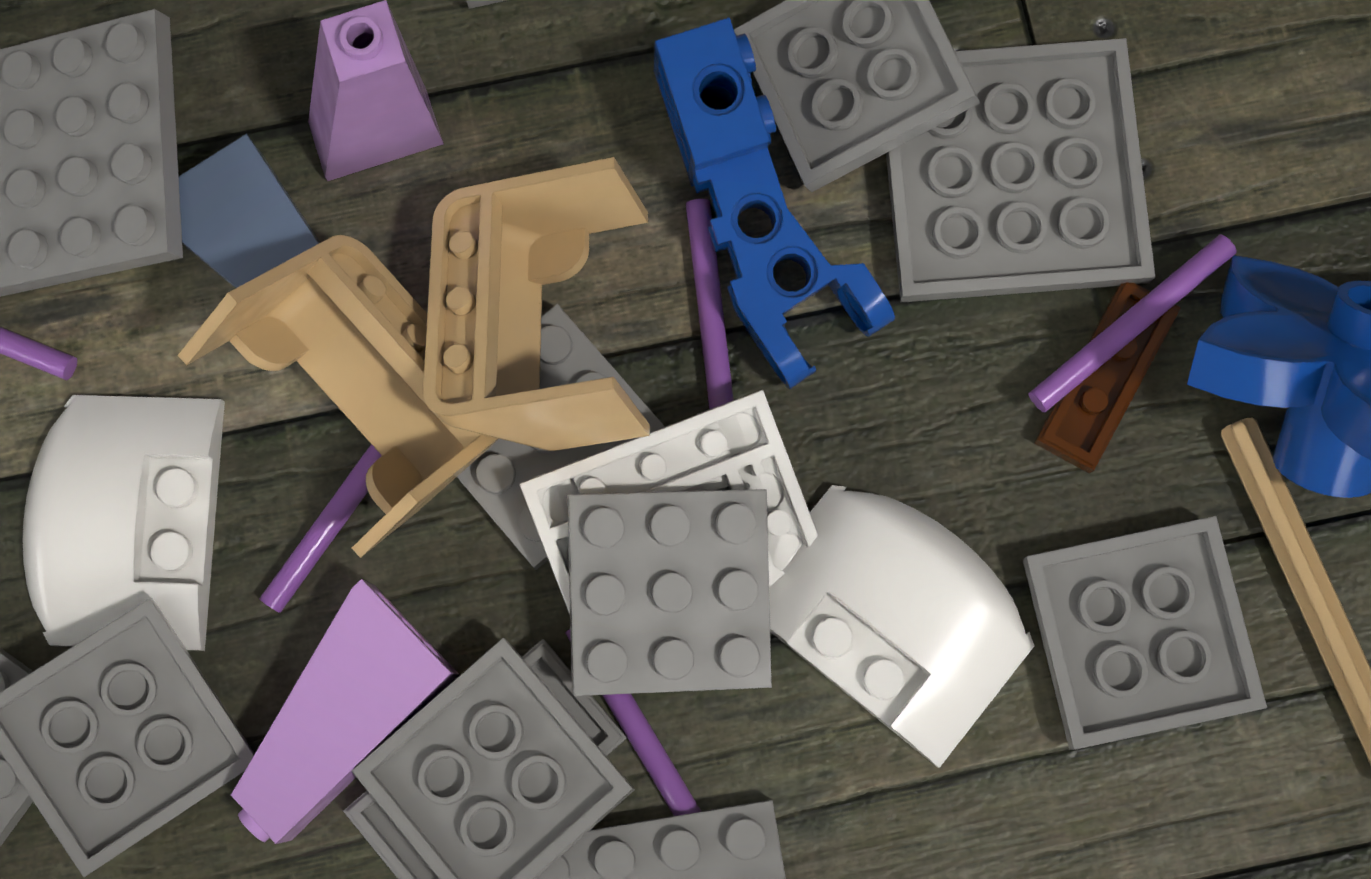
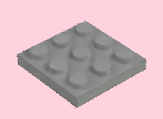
(854, 79)
(496, 475)
(669, 591)
(1143, 633)
(118, 736)
(493, 775)

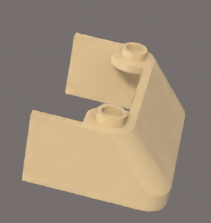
(485, 306)
(366, 350)

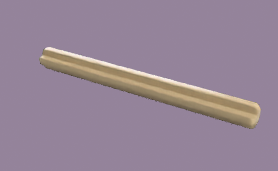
(1303, 572)

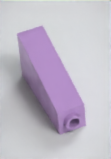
(367, 94)
(349, 700)

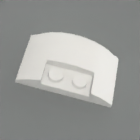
(714, 450)
(124, 514)
(899, 618)

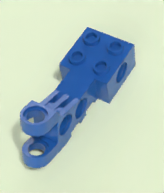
(731, 160)

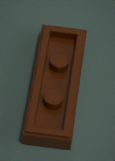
(1091, 412)

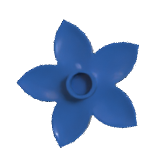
(1303, 349)

